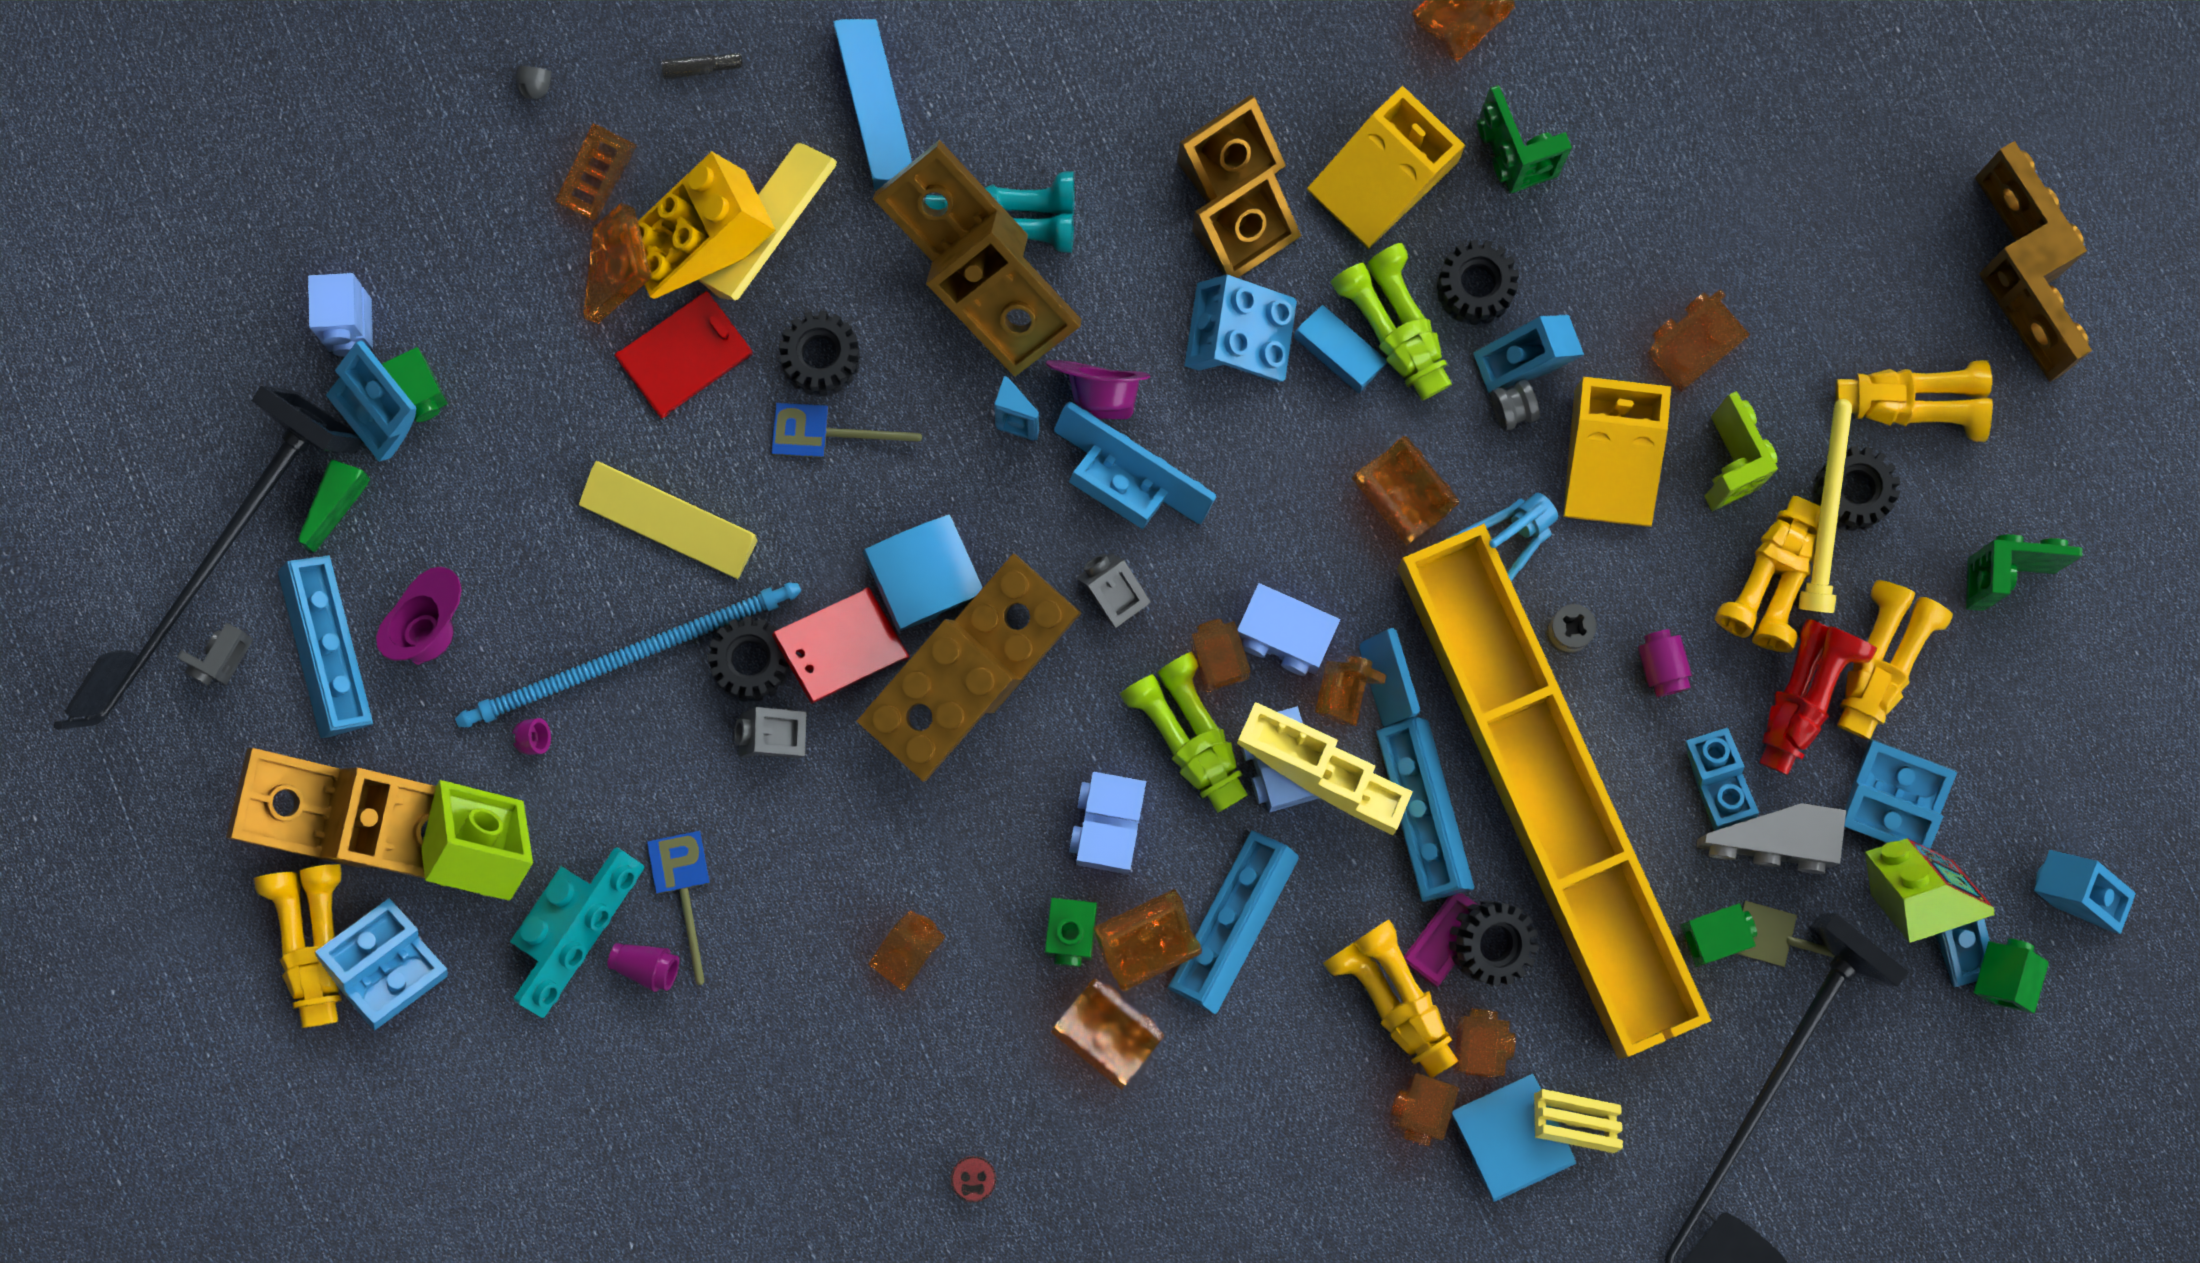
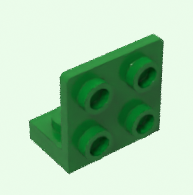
(1513, 162)
(1995, 566)

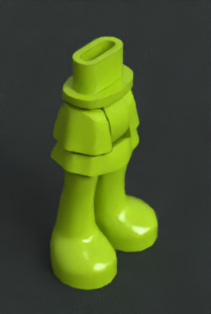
(1413, 345)
(1206, 758)

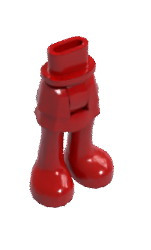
(1798, 716)

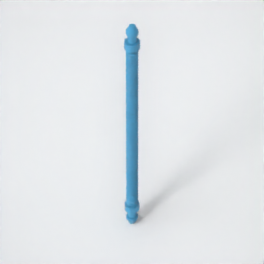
(490, 709)

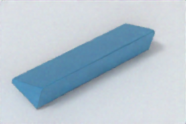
(873, 98)
(324, 646)
(1429, 815)
(1235, 921)

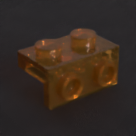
(1406, 490)
(1147, 940)
(1108, 1033)

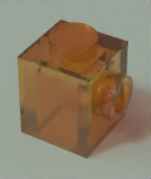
(1219, 654)
(1483, 1044)
(1424, 1109)

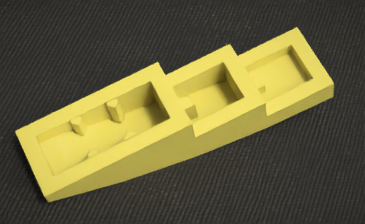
(1322, 769)

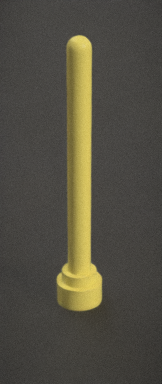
(1818, 593)

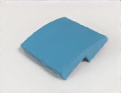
(372, 402)
(923, 572)
(1898, 795)
(381, 964)
(1503, 1140)

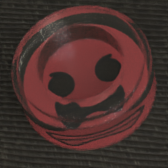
(973, 1179)

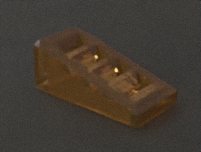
(581, 164)

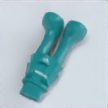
(1055, 199)

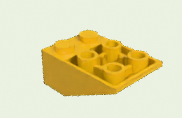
(1386, 167)
(702, 225)
(1616, 450)

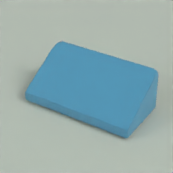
(1340, 348)
(1015, 412)
(1397, 697)

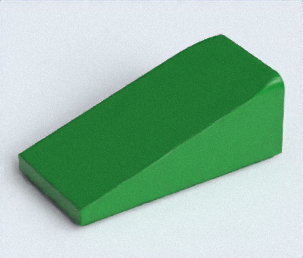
(334, 497)

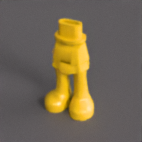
(1891, 397)
(1786, 551)
(1877, 685)
(303, 971)
(1415, 1021)

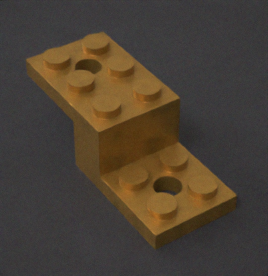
(2041, 253)
(977, 258)
(968, 667)
(336, 814)

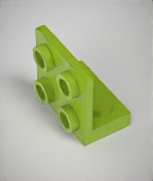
(1752, 456)

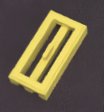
(1559, 1100)

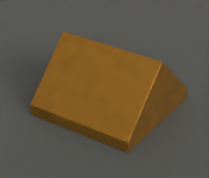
(1229, 150)
(1246, 224)

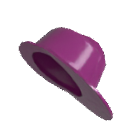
(1101, 390)
(421, 620)

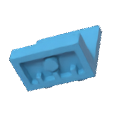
(1240, 328)

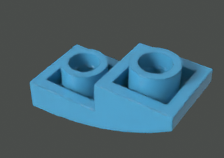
(1721, 779)

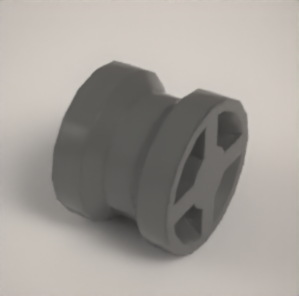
(1515, 405)
(1564, 635)

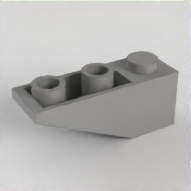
(1794, 835)

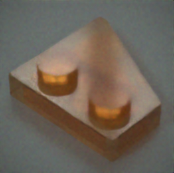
(616, 263)

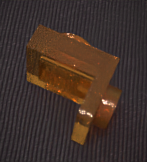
(1344, 689)
(907, 949)

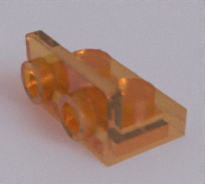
(1461, 22)
(1697, 341)

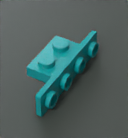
(567, 925)

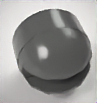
(532, 81)

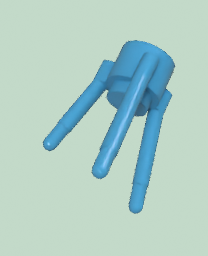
(1528, 519)

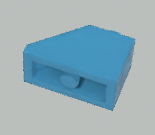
(1529, 352)
(2084, 890)

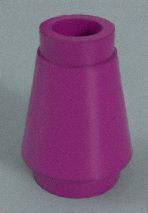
(645, 965)

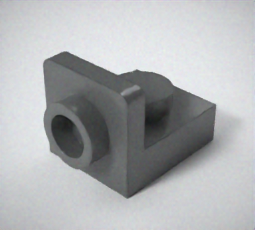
(1113, 588)
(223, 656)
(771, 733)

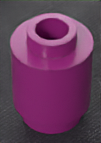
(1665, 663)

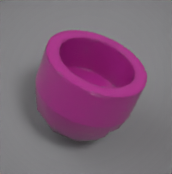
(528, 729)

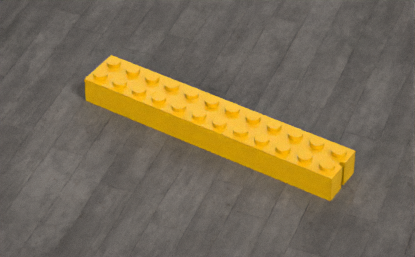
(1552, 793)

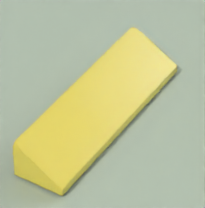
(784, 200)
(667, 520)

